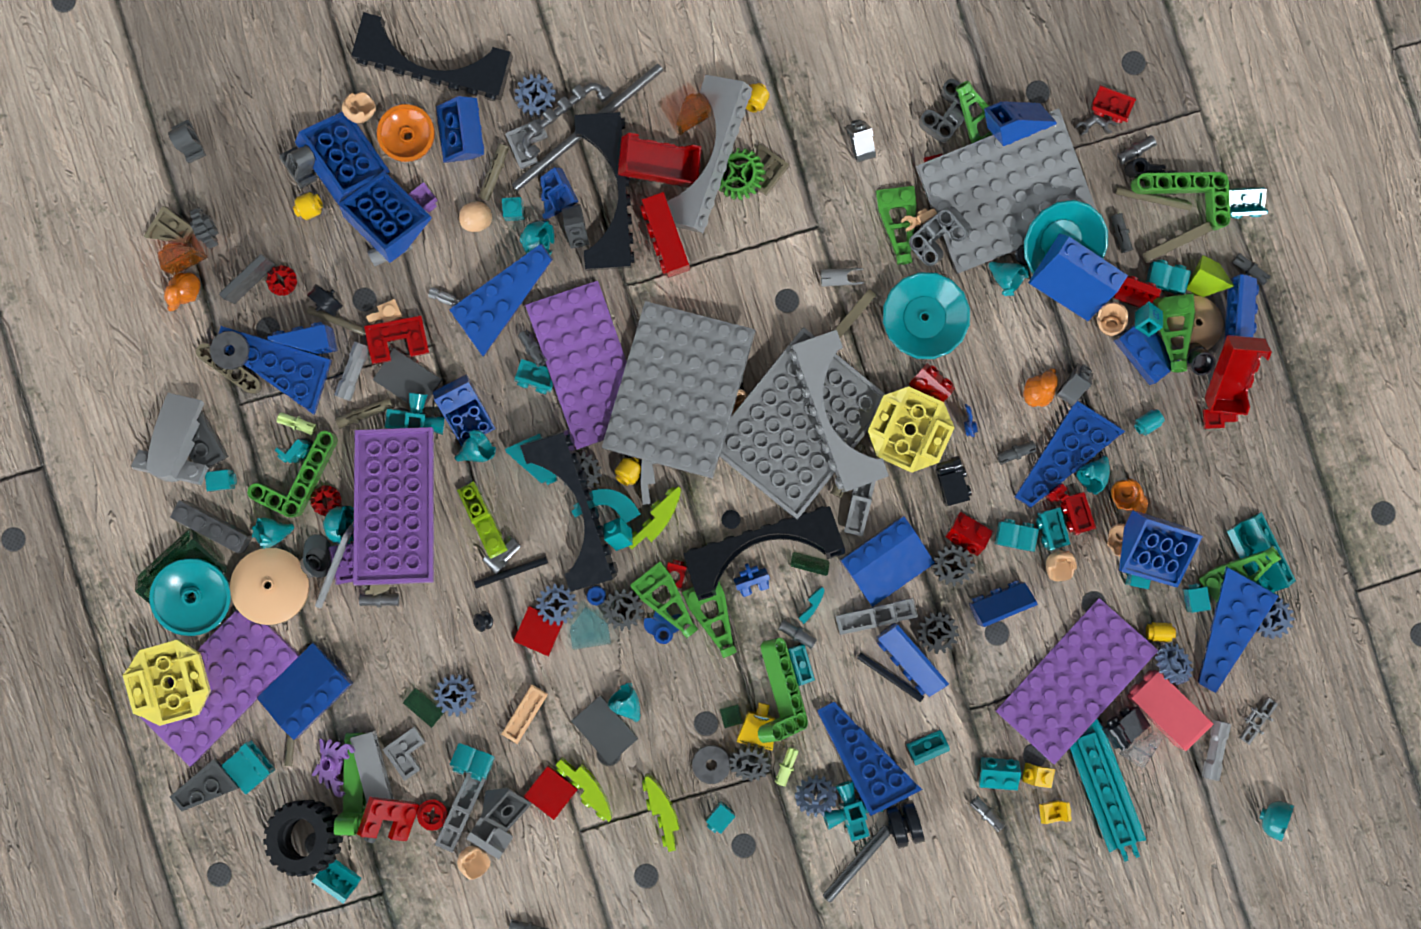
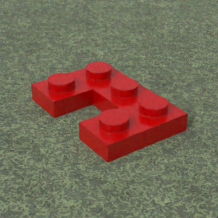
(407, 328)
(380, 809)

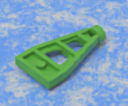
(966, 101)
(897, 198)
(1172, 307)
(1214, 577)
(649, 583)
(695, 607)

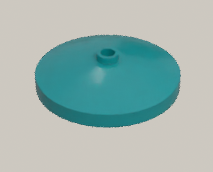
(184, 614)

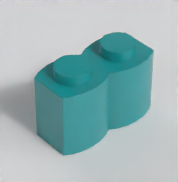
(1168, 277)
(1016, 536)
(471, 761)

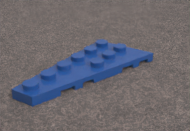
(869, 767)

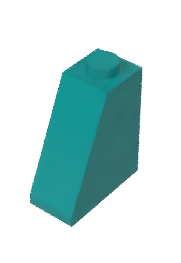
(538, 472)

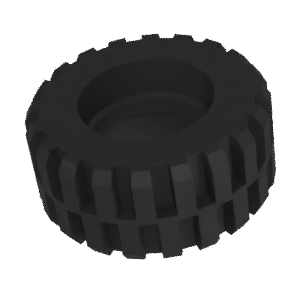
(280, 844)

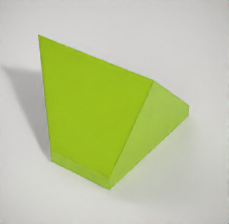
(1208, 278)

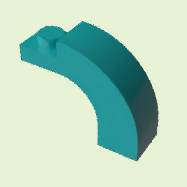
(619, 502)

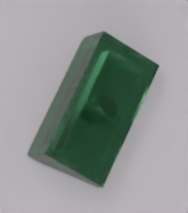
(809, 563)

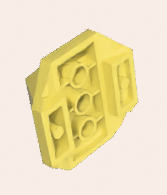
(930, 424)
(149, 687)

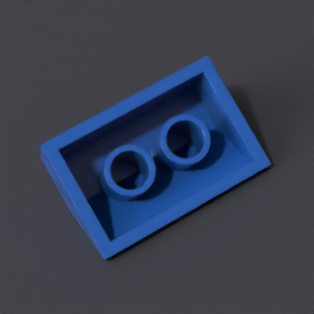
(460, 129)
(1145, 354)
(1002, 603)

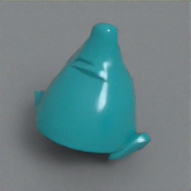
(1008, 276)
(476, 448)
(1095, 475)
(270, 532)
(626, 702)

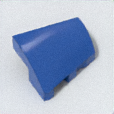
(556, 192)

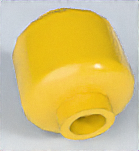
(758, 98)
(308, 206)
(628, 471)

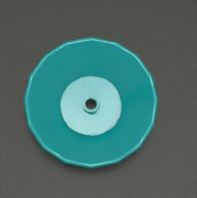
(1069, 218)
(940, 301)

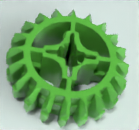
(733, 179)

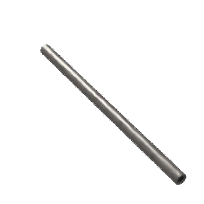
(572, 139)

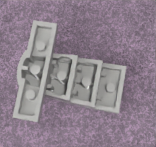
(173, 442)

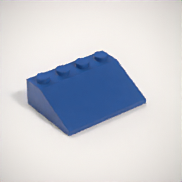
(341, 155)
(385, 216)
(1077, 277)
(1157, 548)
(887, 561)
(304, 691)

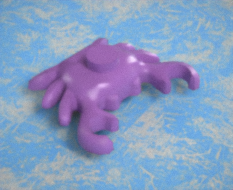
(331, 764)

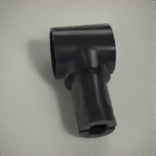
(1144, 167)

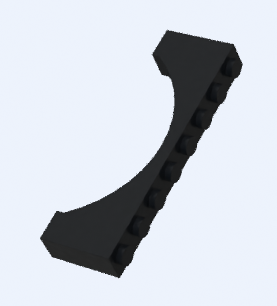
(483, 77)
(613, 248)
(559, 457)
(813, 529)

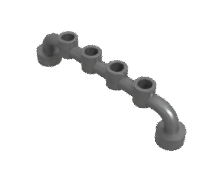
(551, 116)

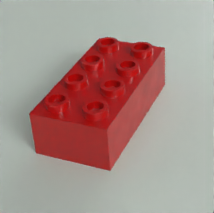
(659, 161)
(663, 230)
(1235, 374)

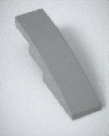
(647, 478)
(859, 509)
(876, 616)
(459, 813)

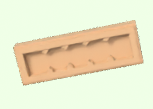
(524, 714)

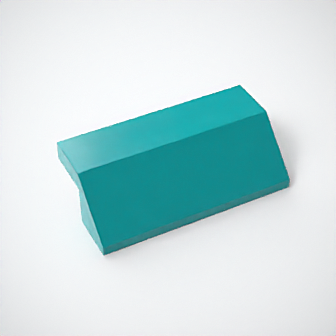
(1256, 536)

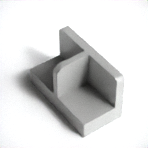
(489, 838)

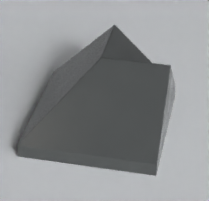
(503, 807)

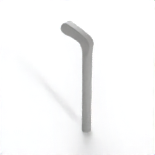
(334, 566)

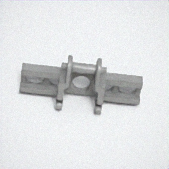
(1252, 724)

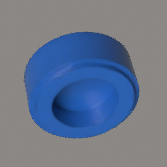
(596, 595)

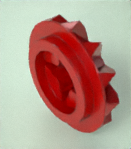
(290, 281)
(329, 492)
(424, 819)

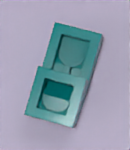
(815, 600)

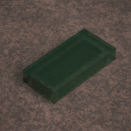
(423, 707)

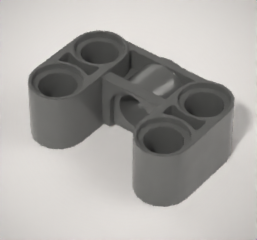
(952, 118)
(934, 229)

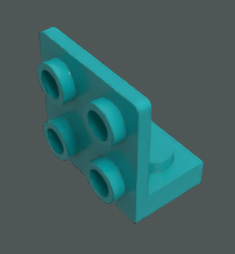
(248, 767)

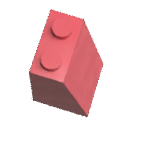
(1169, 710)

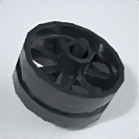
(324, 300)

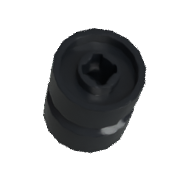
(1200, 359)

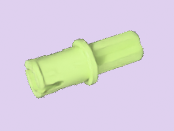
(296, 423)
(786, 767)

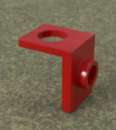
(677, 566)

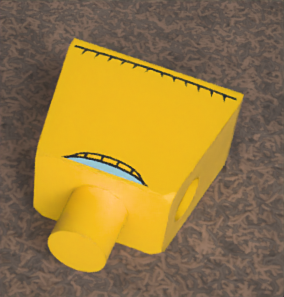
(751, 724)

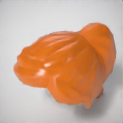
(181, 290)
(1040, 389)
(1129, 496)

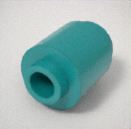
(1149, 422)

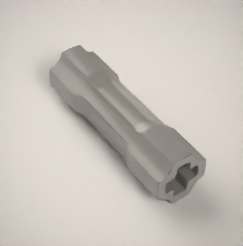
(352, 371)
(1213, 764)

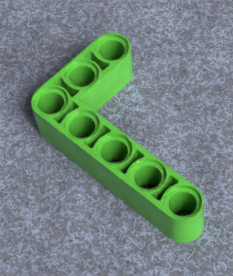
(1189, 186)
(301, 480)
(785, 691)
(354, 799)

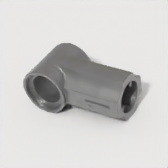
(501, 560)

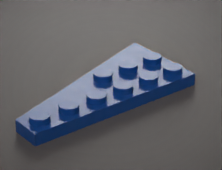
(495, 303)
(287, 369)
(1072, 445)
(1235, 620)

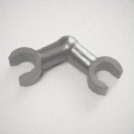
(1096, 119)

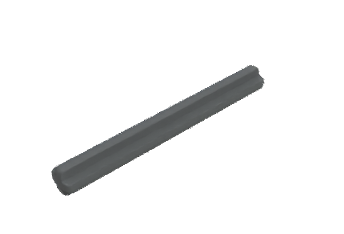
(857, 863)

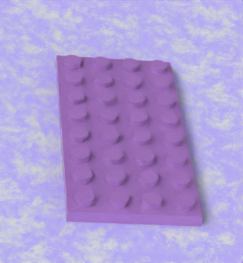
(581, 358)
(394, 506)
(239, 666)
(1076, 681)

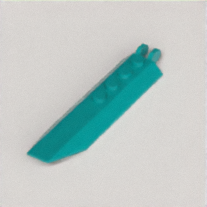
(1107, 791)

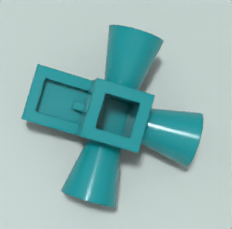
(414, 418)
(851, 811)

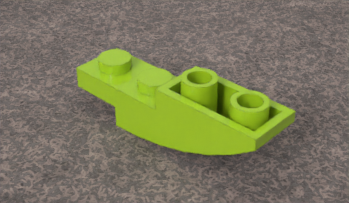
(662, 512)
(482, 519)
(593, 793)
(660, 804)

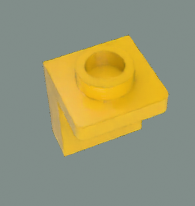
(1038, 775)
(1055, 811)

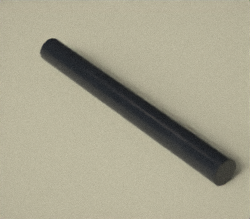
(511, 572)
(890, 677)

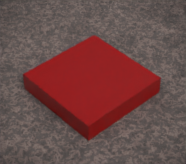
(536, 633)
(550, 792)

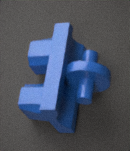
(751, 577)

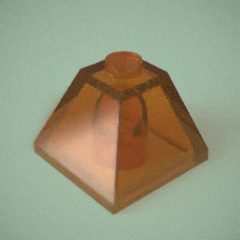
(692, 112)
(177, 258)

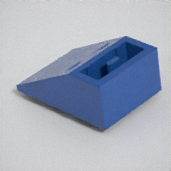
(1016, 120)
(316, 339)
(463, 408)

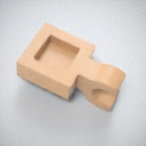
(922, 217)
(387, 312)

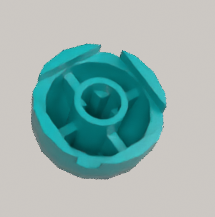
(537, 233)
(337, 522)
(1276, 819)

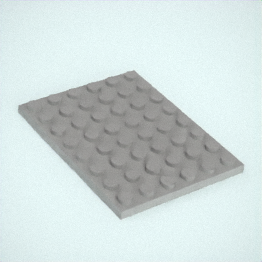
(1003, 189)
(678, 389)
(776, 437)

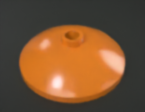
(399, 122)

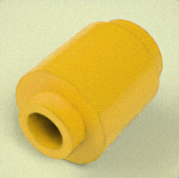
(1160, 632)

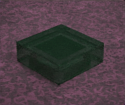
(731, 716)

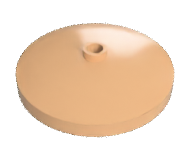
(287, 591)

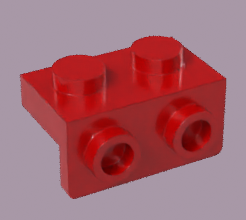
(1112, 103)
(1136, 292)
(932, 383)
(1078, 514)
(969, 534)

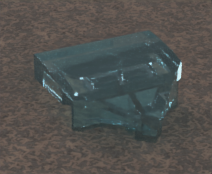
(589, 631)

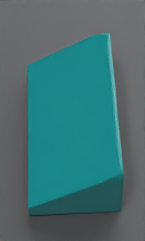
(801, 664)
(928, 747)

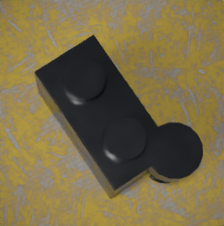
(952, 481)
(1125, 727)

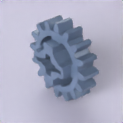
(527, 93)
(555, 596)
(1269, 625)
(1174, 663)
(456, 703)
(806, 796)

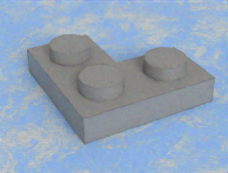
(515, 140)
(400, 753)

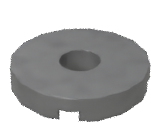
(219, 346)
(707, 775)

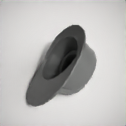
(316, 556)

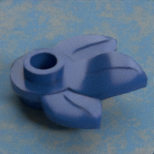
(970, 427)
(658, 624)

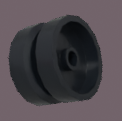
(903, 824)

